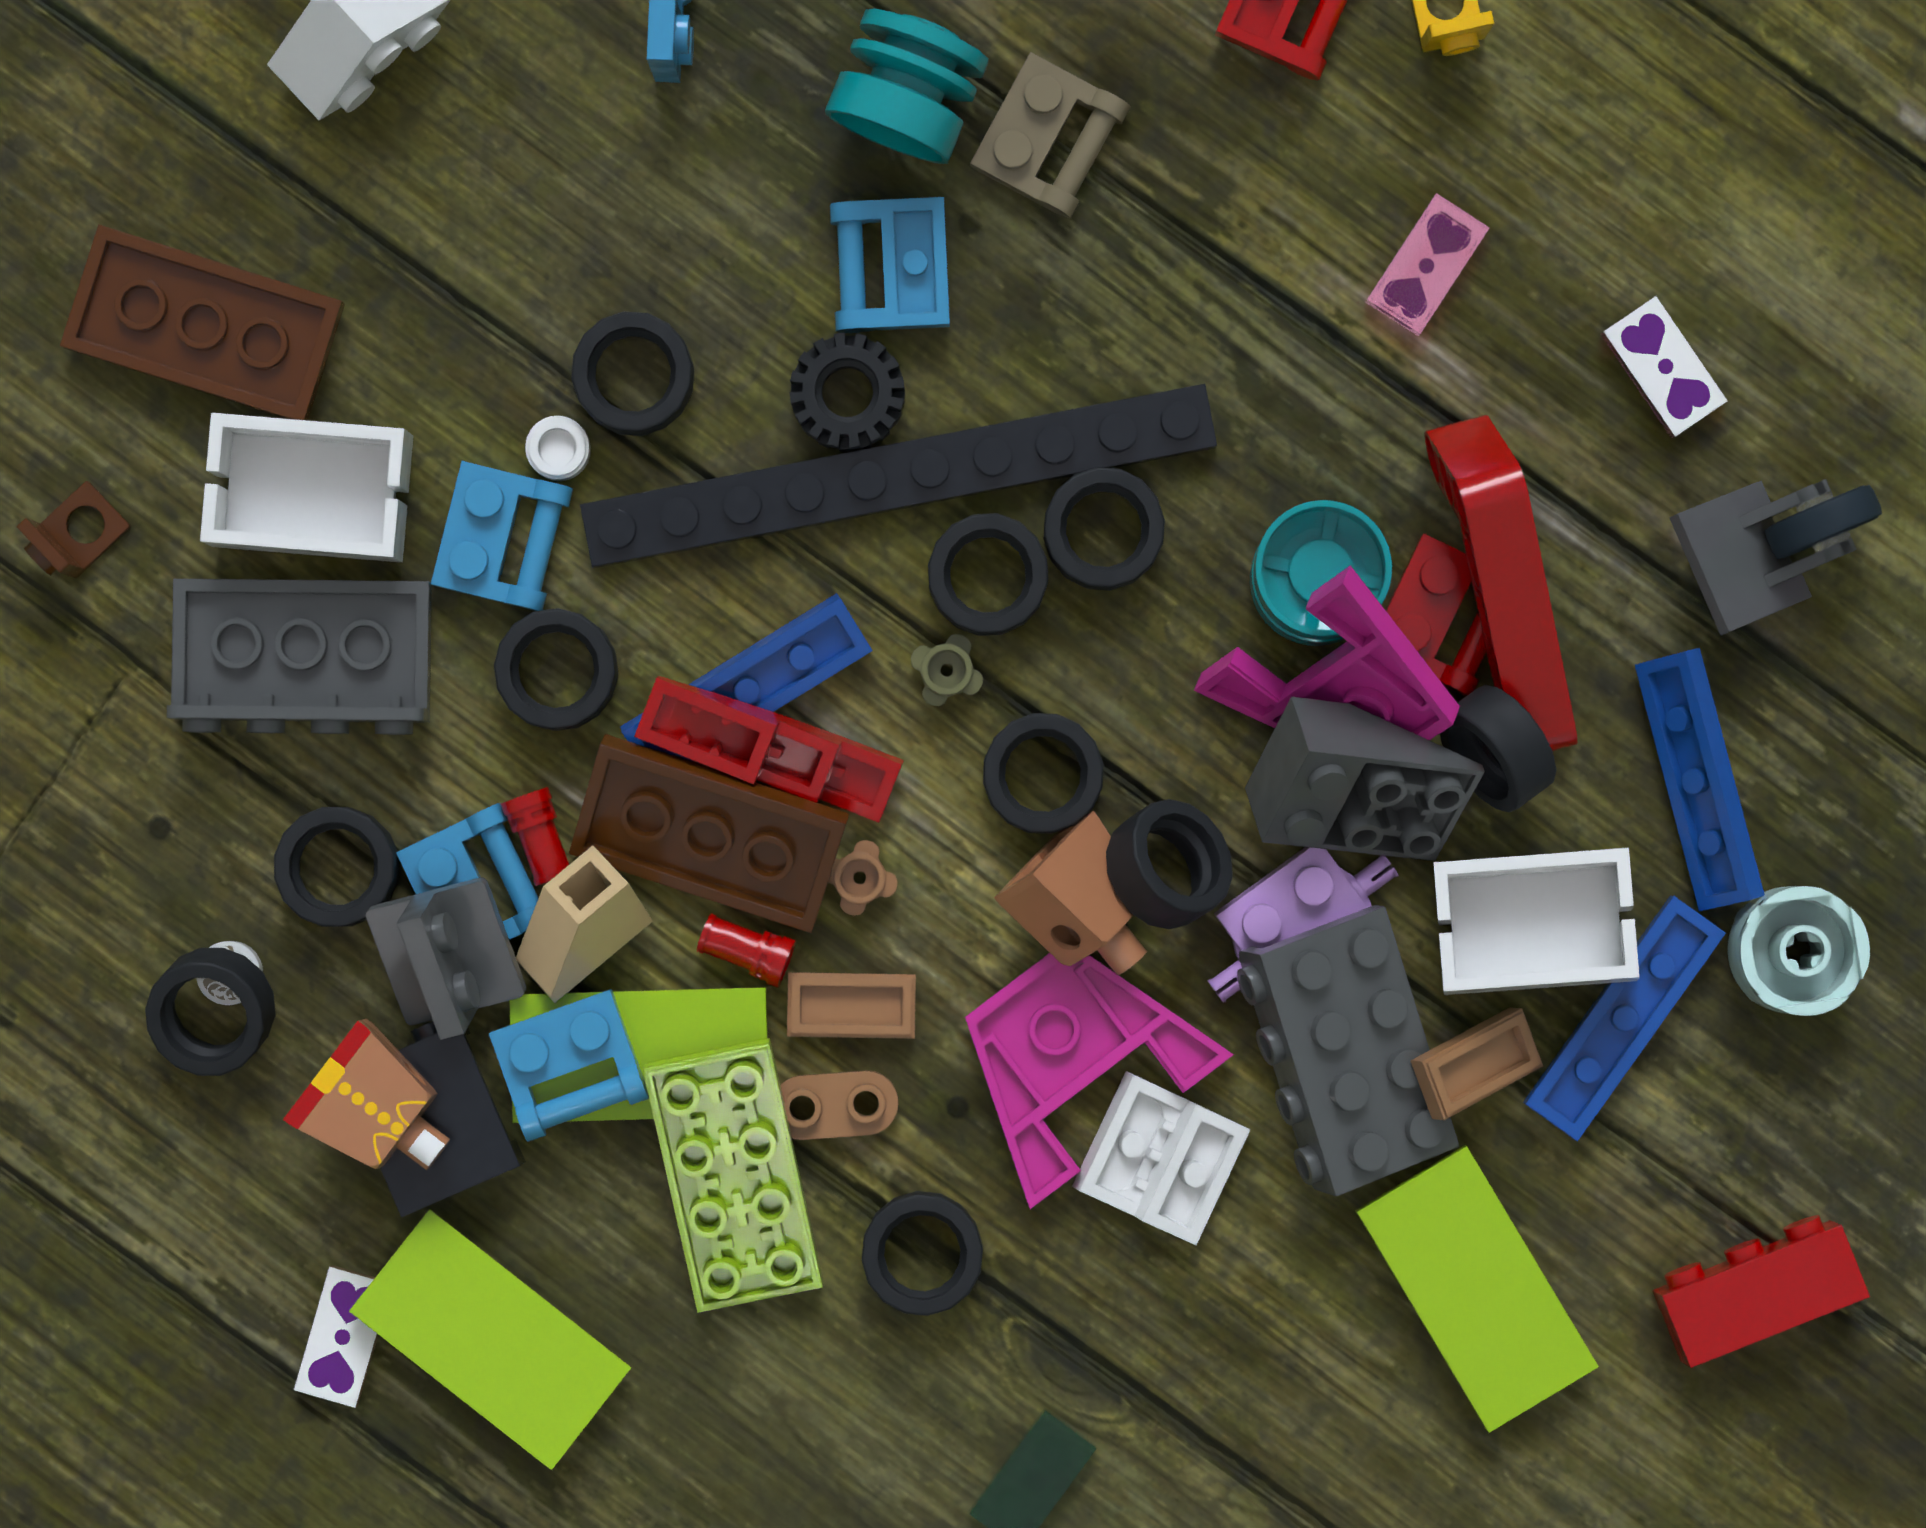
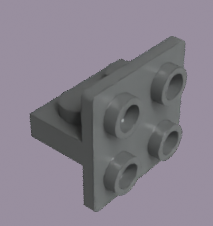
(446, 954)

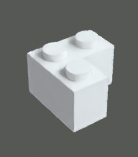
(346, 42)

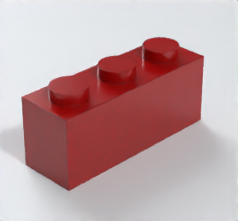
(1760, 1290)

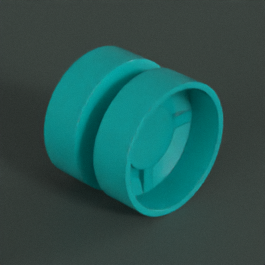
(1306, 551)

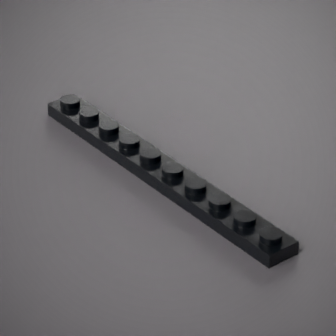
(898, 476)

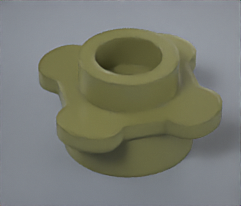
(940, 687)

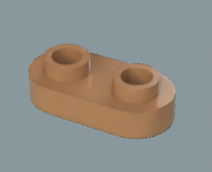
(834, 1104)

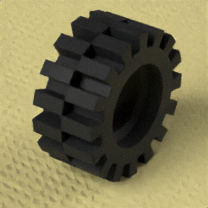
(837, 354)

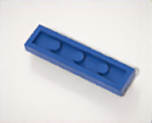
(783, 662)
(1699, 780)
(1624, 1019)

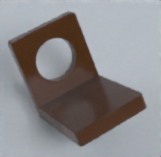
(54, 546)

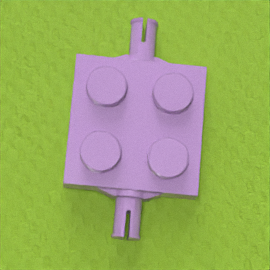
(1293, 900)

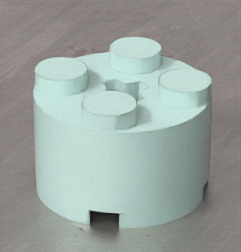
(1825, 976)

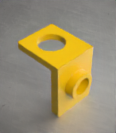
(1452, 35)

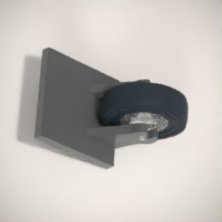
(1745, 555)

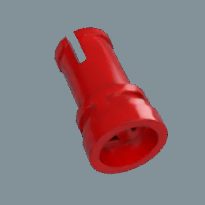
(533, 820)
(763, 955)

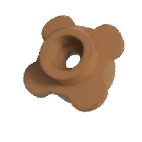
(877, 883)

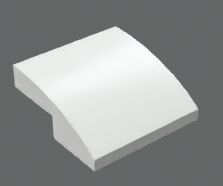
(1161, 1158)

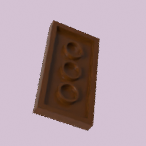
(202, 324)
(709, 833)

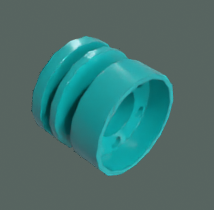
(911, 74)

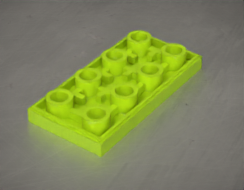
(659, 1028)
(733, 1175)
(1477, 1288)
(490, 1339)

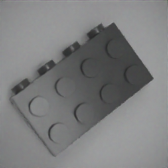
(301, 654)
(1341, 1047)

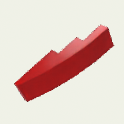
(768, 748)

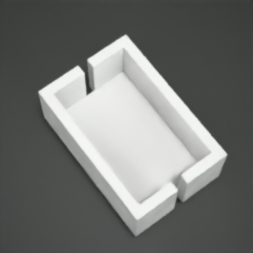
(307, 487)
(1536, 921)

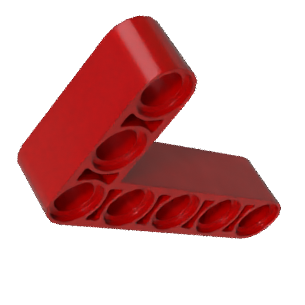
(1505, 569)

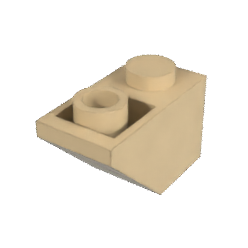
(579, 924)

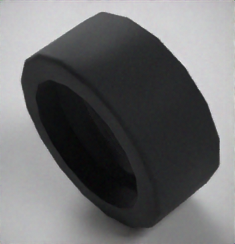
(602, 336)
(1111, 481)
(1021, 540)
(509, 658)
(1507, 742)
(1090, 776)
(1198, 843)
(288, 865)
(178, 1043)
(936, 1299)

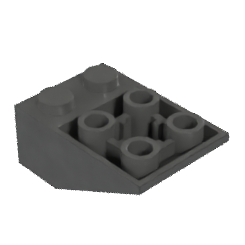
(1357, 784)

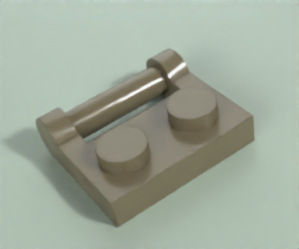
(1030, 126)

